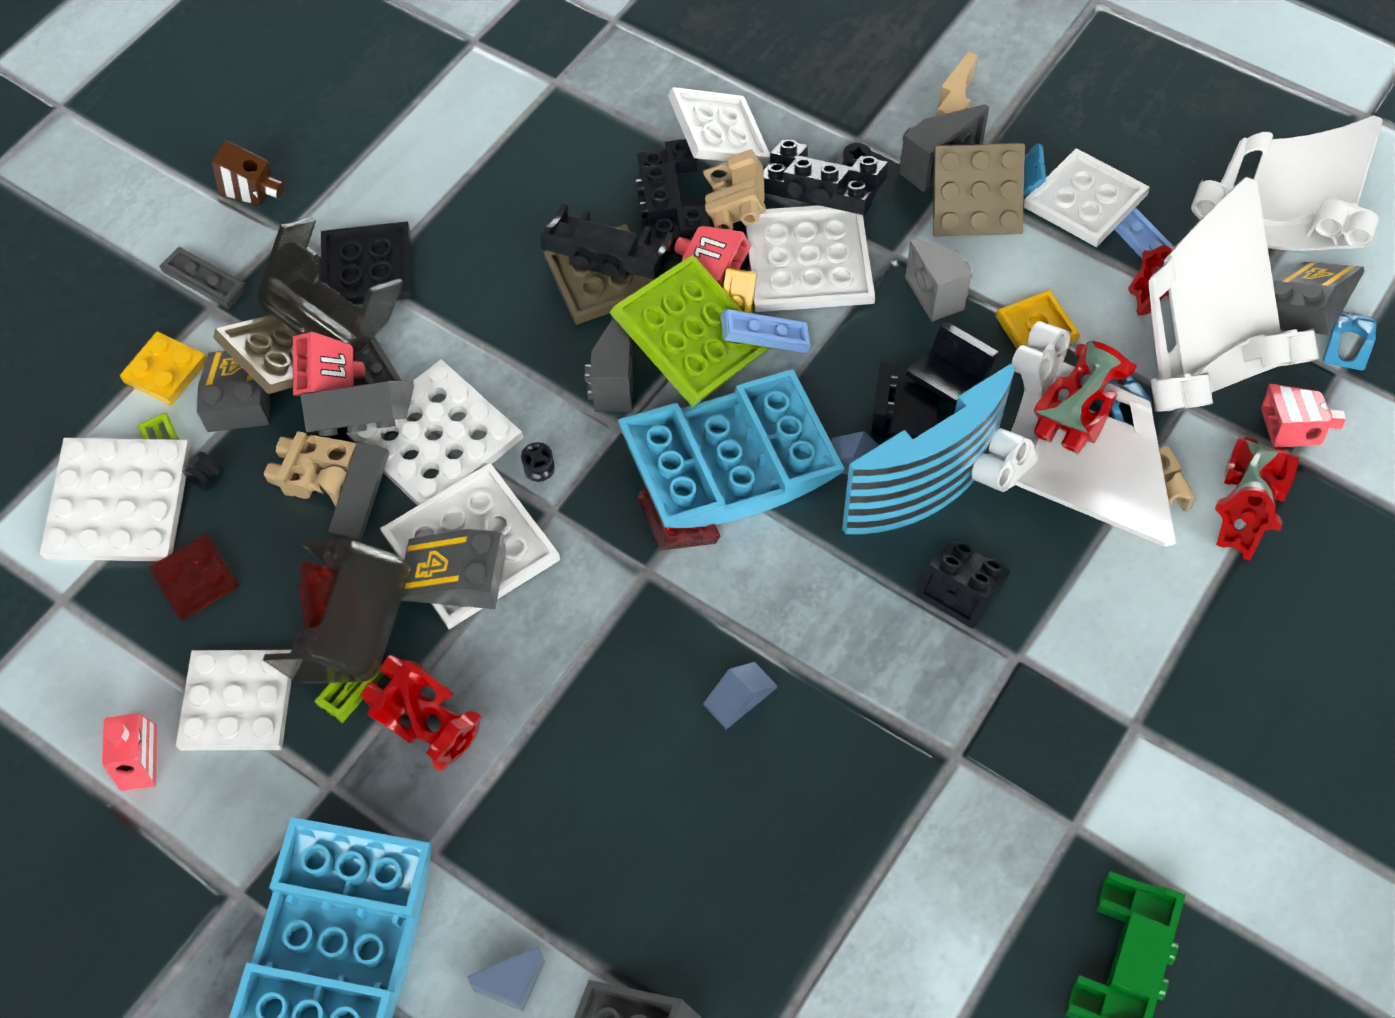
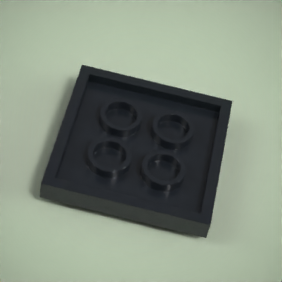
(365, 258)

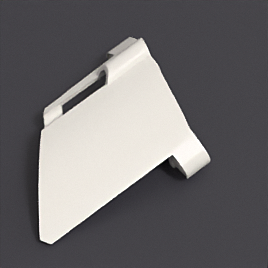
(1307, 187)
(1221, 307)
(1109, 480)

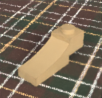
(954, 88)

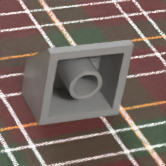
(938, 278)

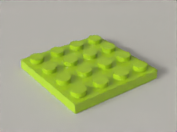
(681, 329)

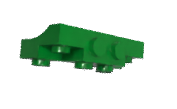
(1141, 955)

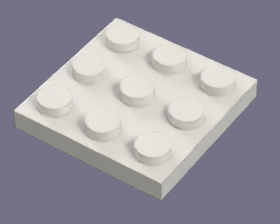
(717, 124)
(1086, 197)
(233, 702)

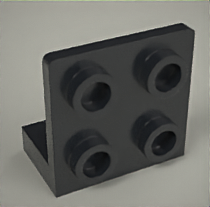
(953, 363)
(902, 405)
(961, 582)

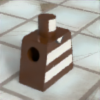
(244, 175)

